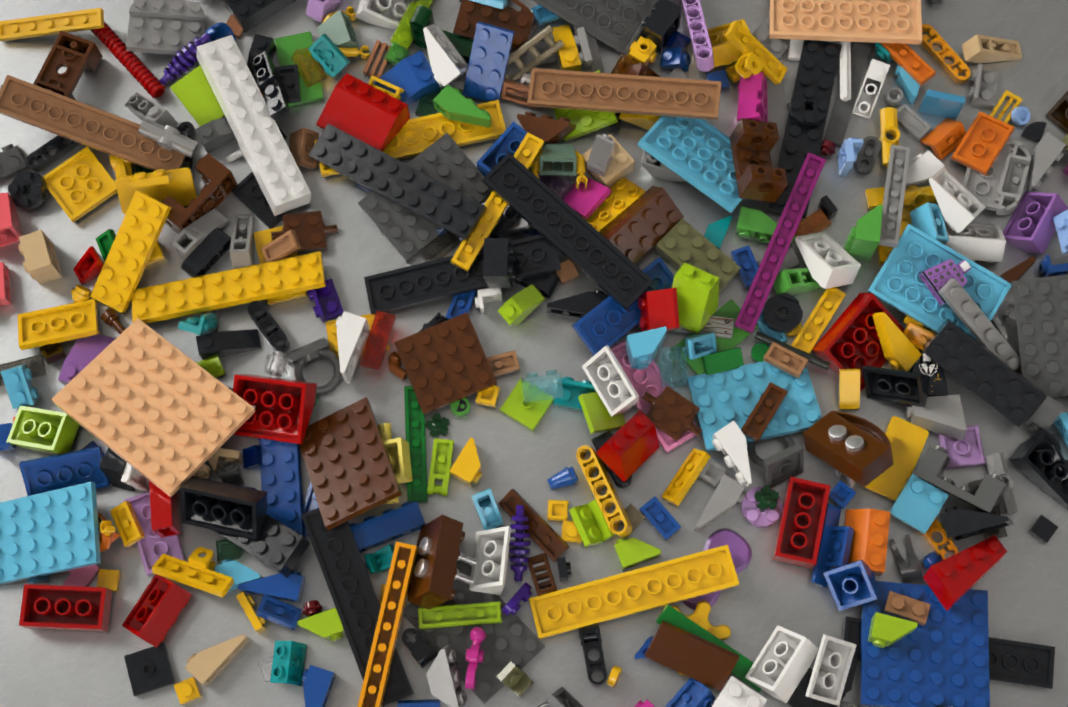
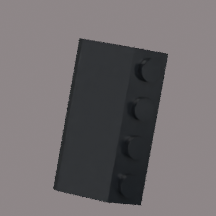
(223, 507)

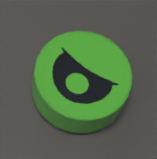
(461, 407)

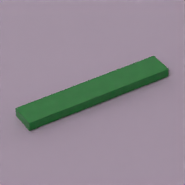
(416, 436)
(677, 619)

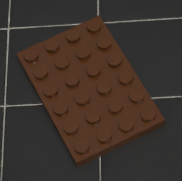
(348, 464)

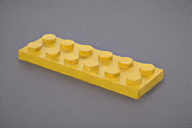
(130, 251)

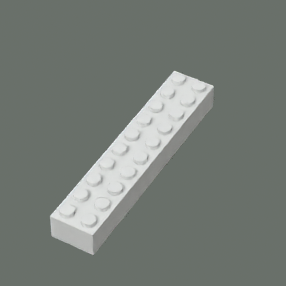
(253, 126)

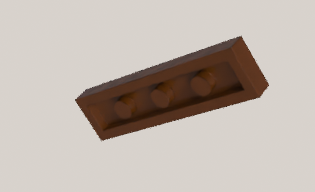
(539, 530)

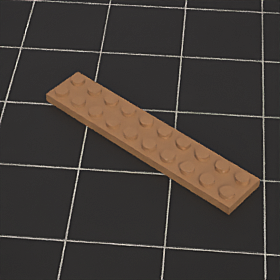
(624, 93)
(84, 125)

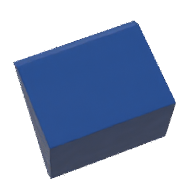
(852, 584)

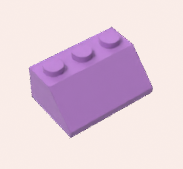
(1033, 221)

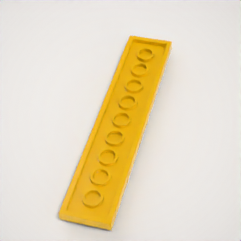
(425, 130)
(228, 288)
(633, 591)

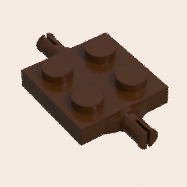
(309, 230)
(672, 413)

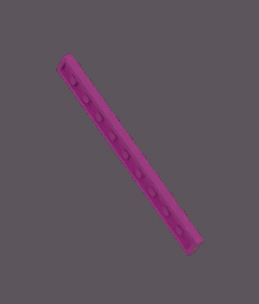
(779, 243)

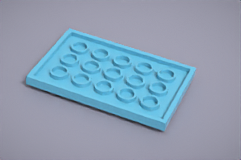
(697, 155)
(905, 291)
(735, 393)
(49, 533)

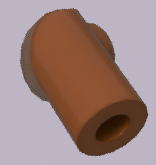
(394, 365)

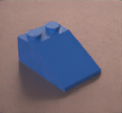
(413, 76)
(505, 144)

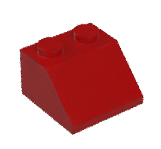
(659, 309)

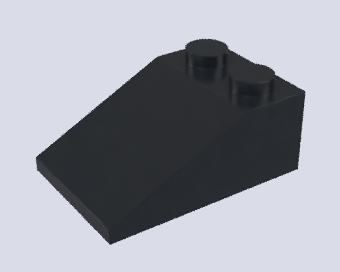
(968, 523)

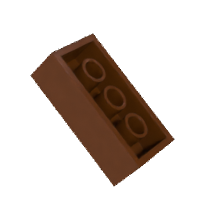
(643, 223)

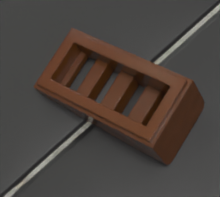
(1018, 271)
(541, 587)

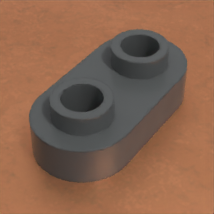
(867, 155)

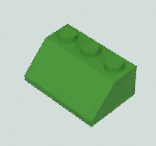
(865, 235)

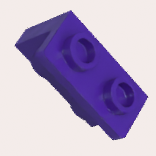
(327, 302)

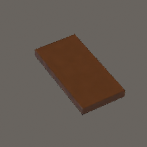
(691, 655)

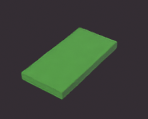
(285, 49)
(728, 310)

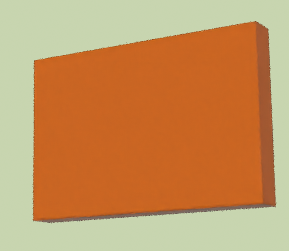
(982, 143)

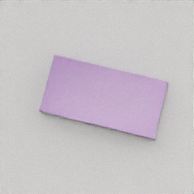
(152, 545)

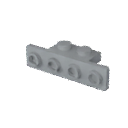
(589, 51)

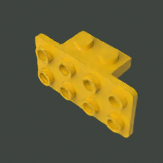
(158, 185)
(622, 196)
(906, 445)

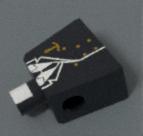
(937, 382)

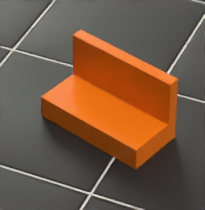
(944, 137)

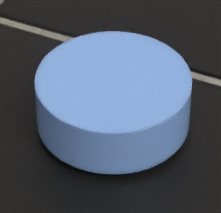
(1020, 115)

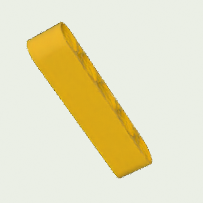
(610, 498)

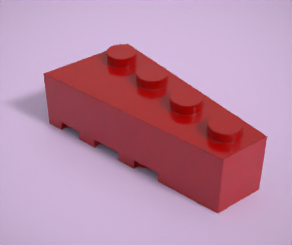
(961, 572)

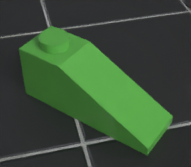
(795, 282)

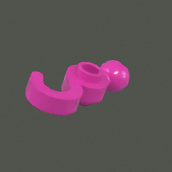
(474, 656)

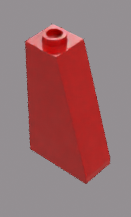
(164, 512)

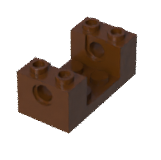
(72, 53)
(752, 161)
(218, 187)

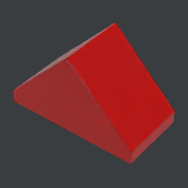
(89, 266)

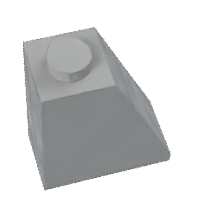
(940, 415)

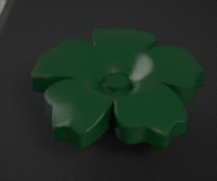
(438, 425)
(766, 498)

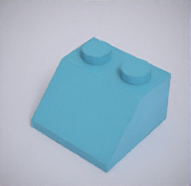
(644, 346)
(918, 503)

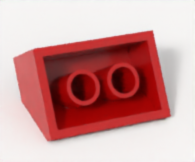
(630, 446)
(156, 610)

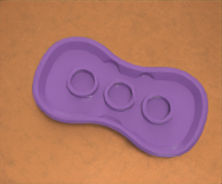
(740, 553)

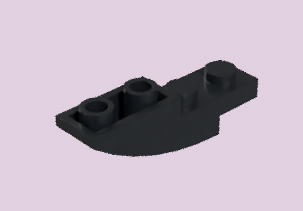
(270, 84)

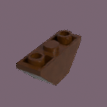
(546, 127)

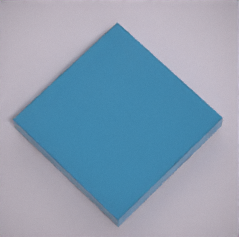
(941, 104)

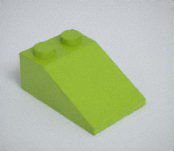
(43, 431)

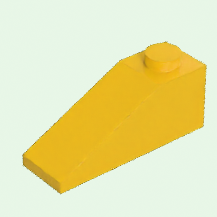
(568, 54)
(895, 345)

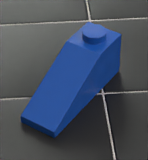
(277, 586)
(317, 686)

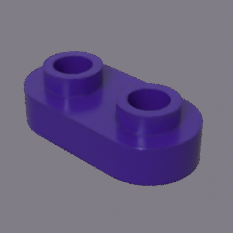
(521, 595)

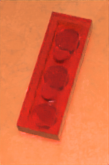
(378, 341)

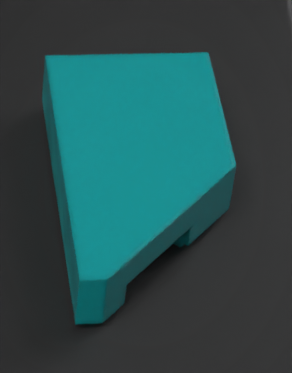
(717, 230)

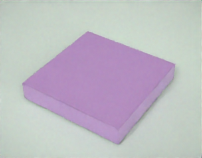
(964, 452)

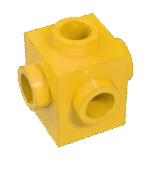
(643, 51)

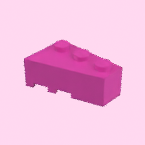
(753, 98)

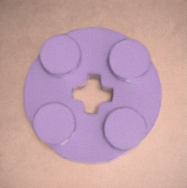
(753, 514)

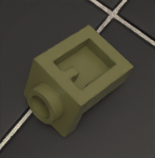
(515, 679)

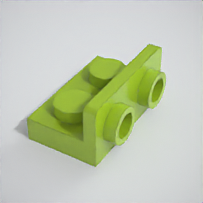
(590, 523)

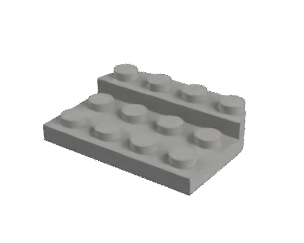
(164, 25)
(1004, 182)

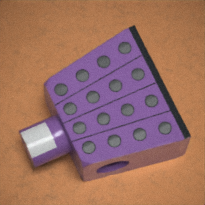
(940, 274)

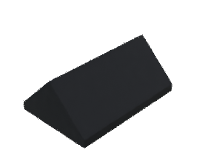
(896, 385)

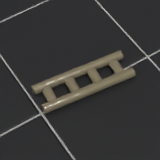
(539, 58)

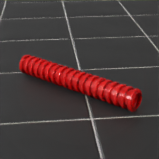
(129, 61)

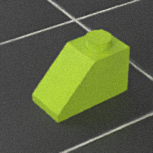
(521, 305)
(634, 552)
(324, 624)
(888, 629)

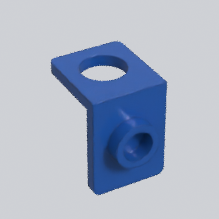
(4, 433)

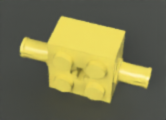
(399, 455)

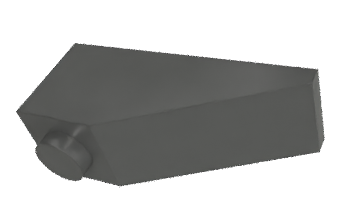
(215, 134)

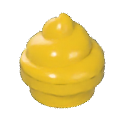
(80, 293)

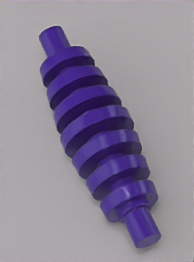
(183, 59)
(519, 542)

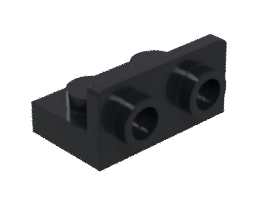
(290, 79)

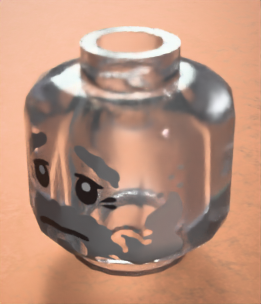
(277, 364)

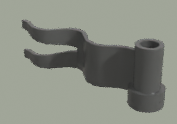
(911, 574)

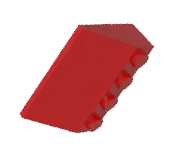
(364, 112)
(854, 338)
(279, 404)

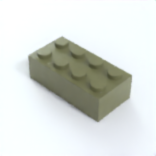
(689, 246)

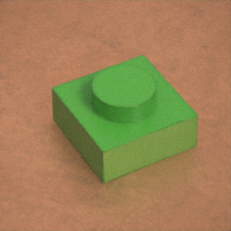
(396, 54)

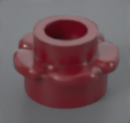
(827, 148)
(312, 608)

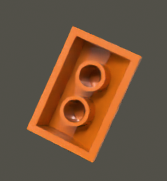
(869, 537)

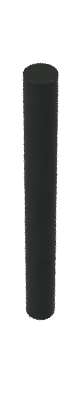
(812, 359)

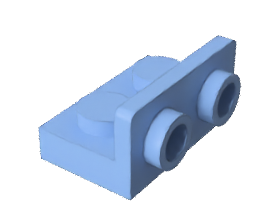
(848, 154)

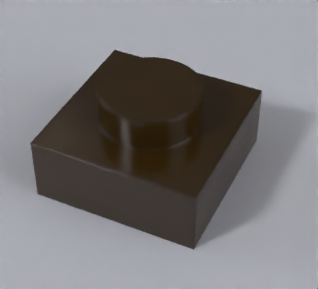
(52, 352)

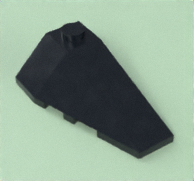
(1043, 464)

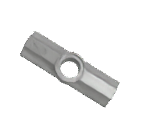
(168, 137)
(997, 464)

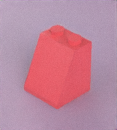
(9, 221)

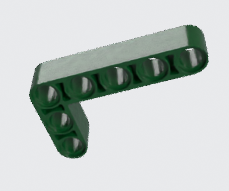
(424, 17)

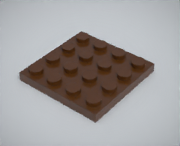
(445, 363)

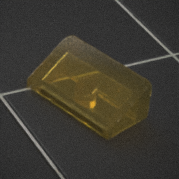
(309, 68)

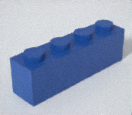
(388, 527)

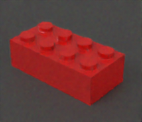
(801, 522)
(65, 607)

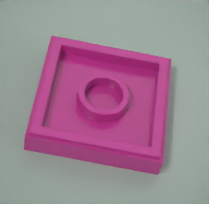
(587, 200)

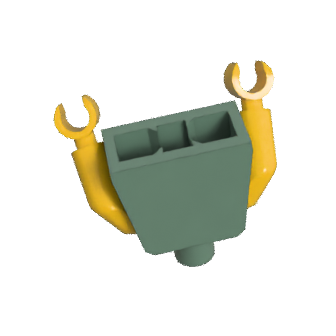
(340, 30)
(560, 160)

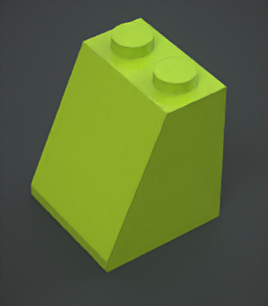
(695, 296)

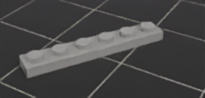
(894, 195)
(978, 323)

